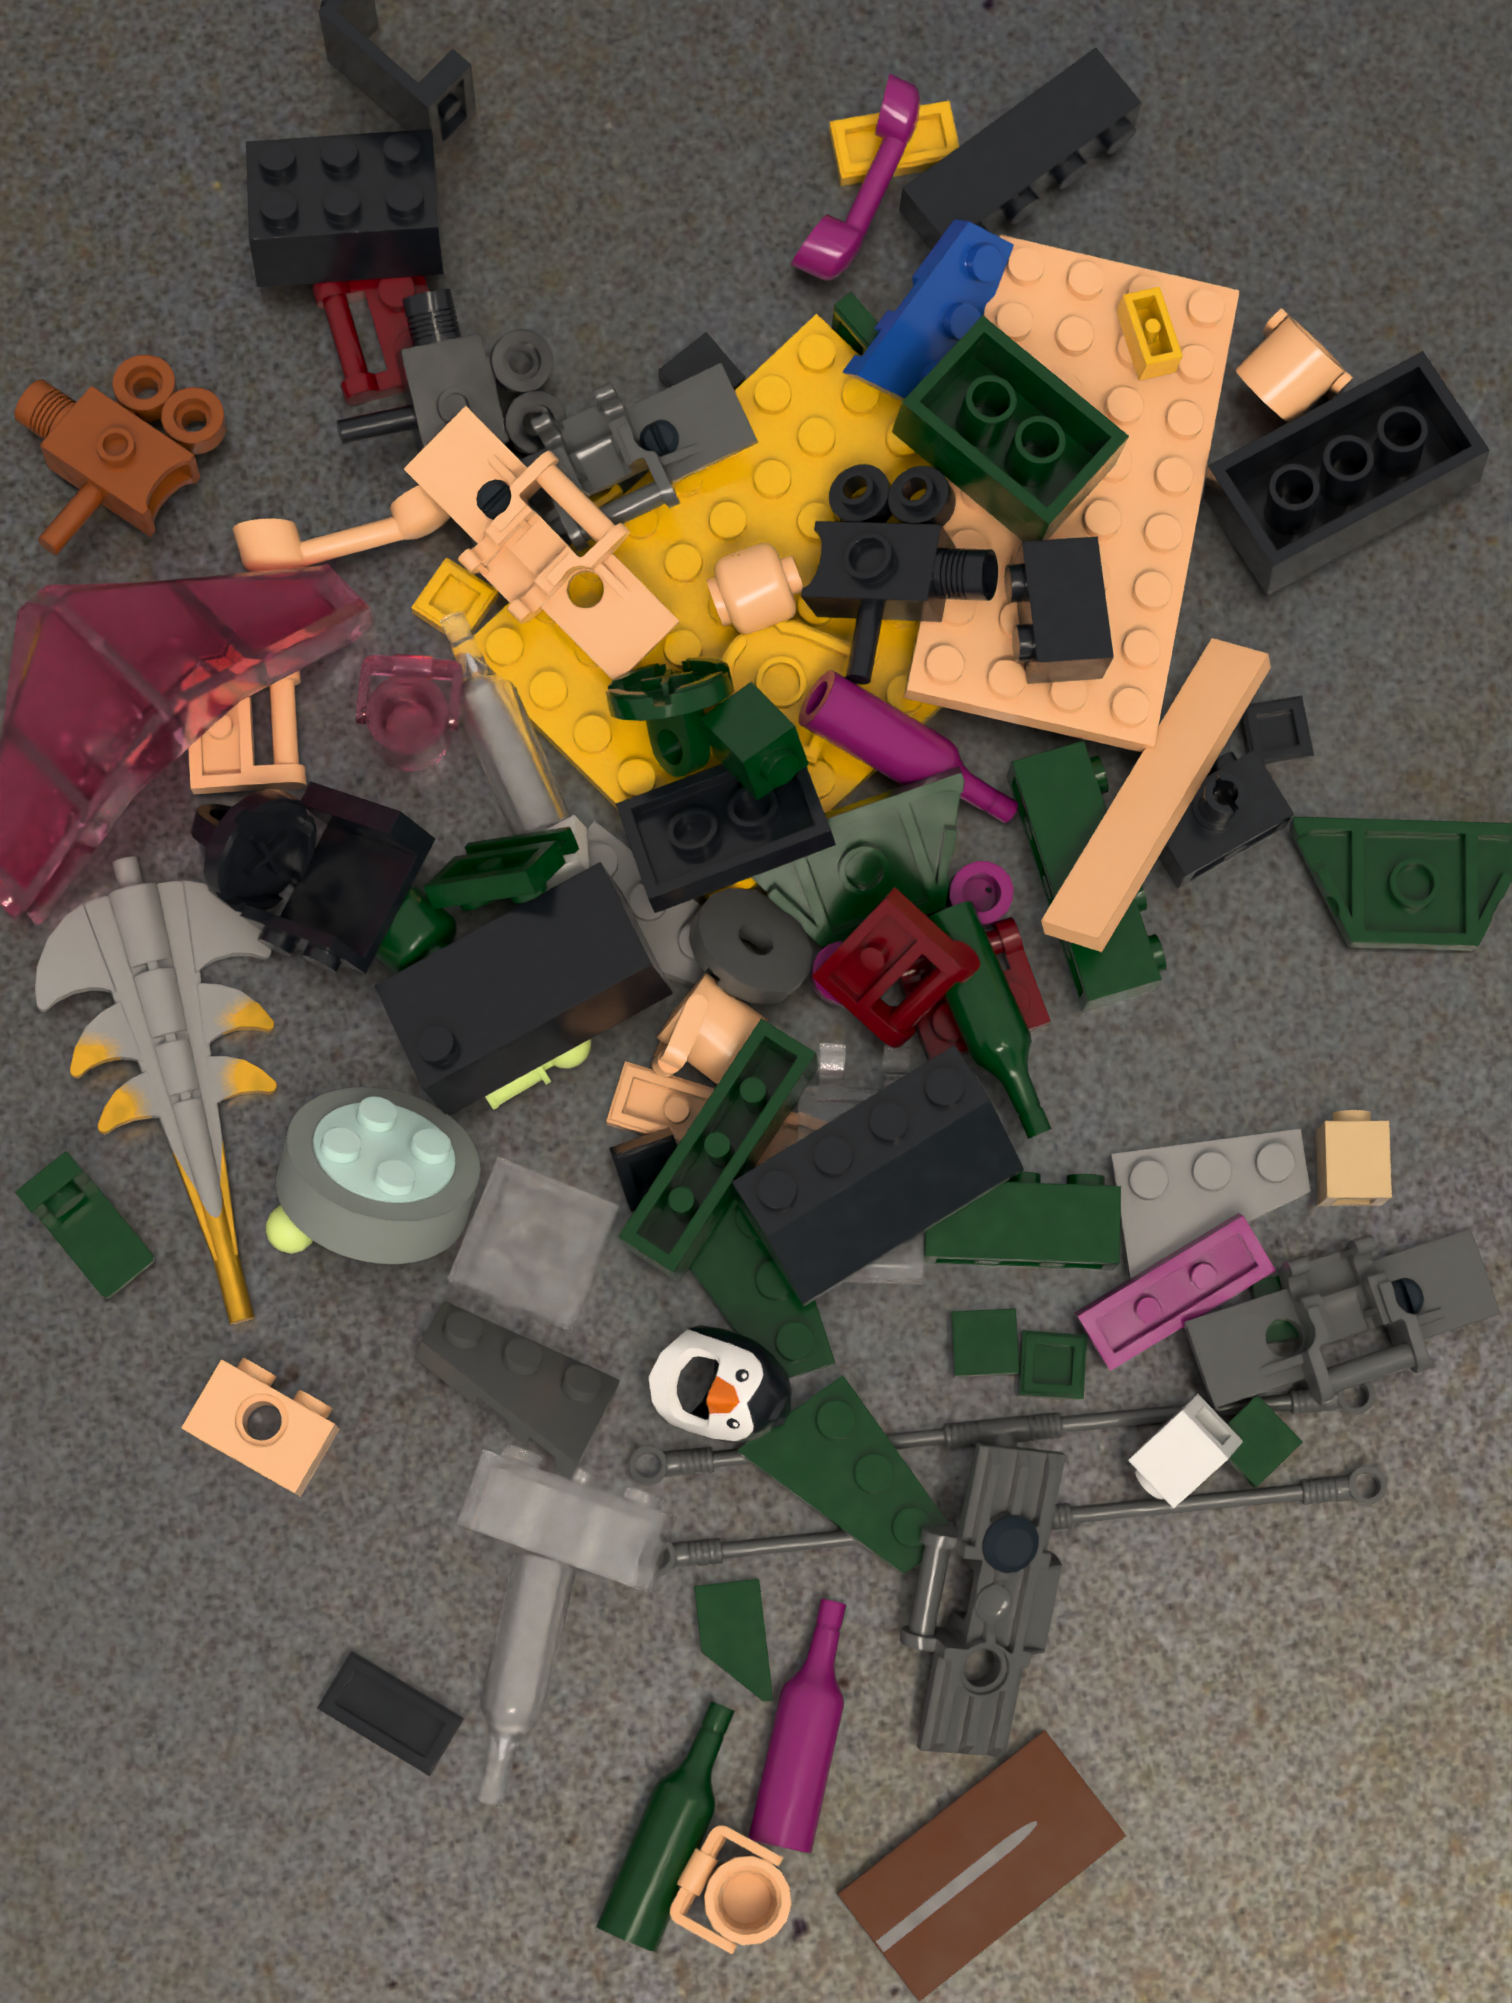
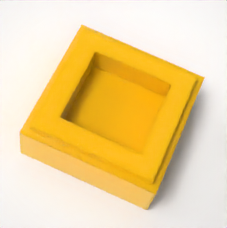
(451, 591)

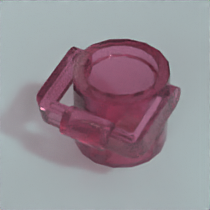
(408, 711)

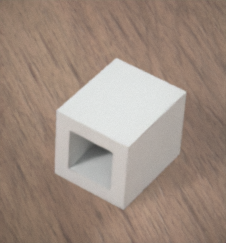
(1184, 1452)

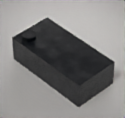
(1345, 473)
(523, 989)

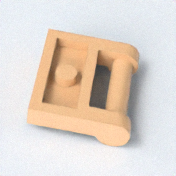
(226, 755)

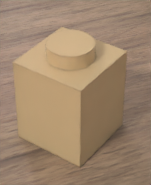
(1353, 1160)

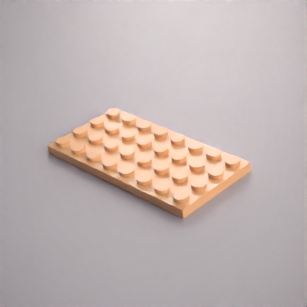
(1142, 511)

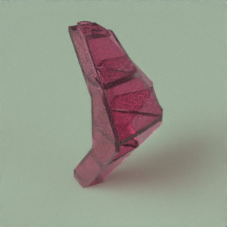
(126, 681)

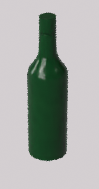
(991, 1017)
(665, 1840)

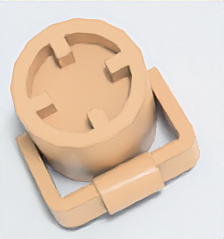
(1292, 369)
(704, 1031)
(742, 1896)

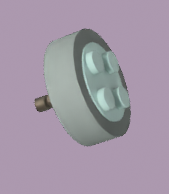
(377, 1175)

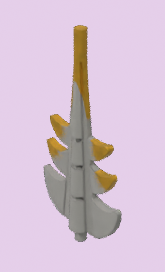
(149, 954)

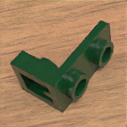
(86, 1225)

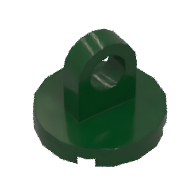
(672, 708)

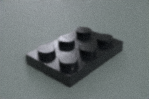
(715, 833)

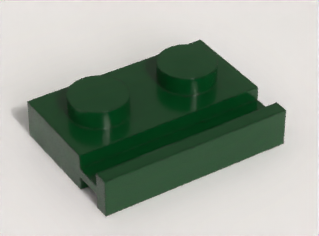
(501, 869)

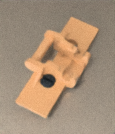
(524, 557)

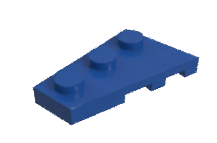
(937, 312)

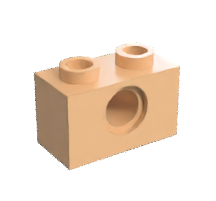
(223, 1416)

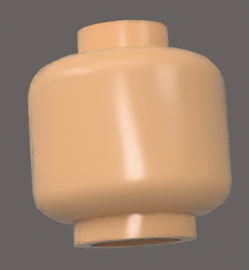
(755, 588)

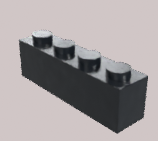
(1025, 152)

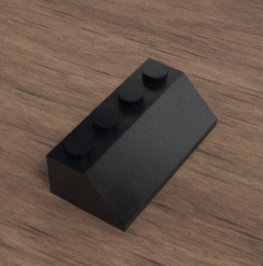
(878, 1175)

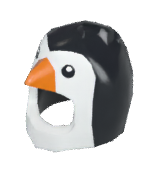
(745, 1394)

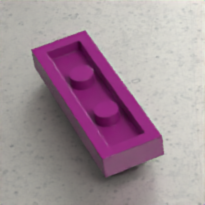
(1174, 1291)

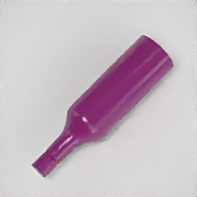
(891, 740)
(802, 1743)

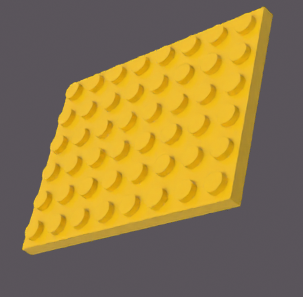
(808, 432)

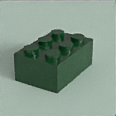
(1009, 432)

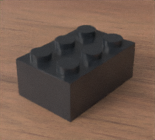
(343, 208)

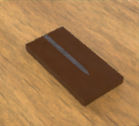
(981, 1865)

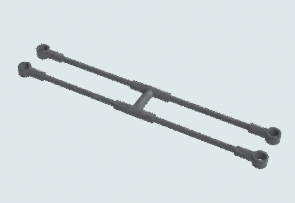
(1023, 1428)

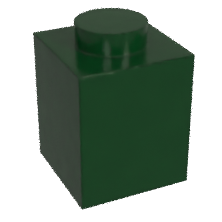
(754, 741)

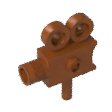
(114, 451)

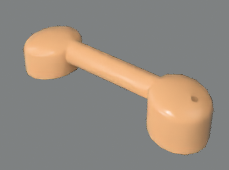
(277, 543)

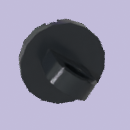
(255, 847)

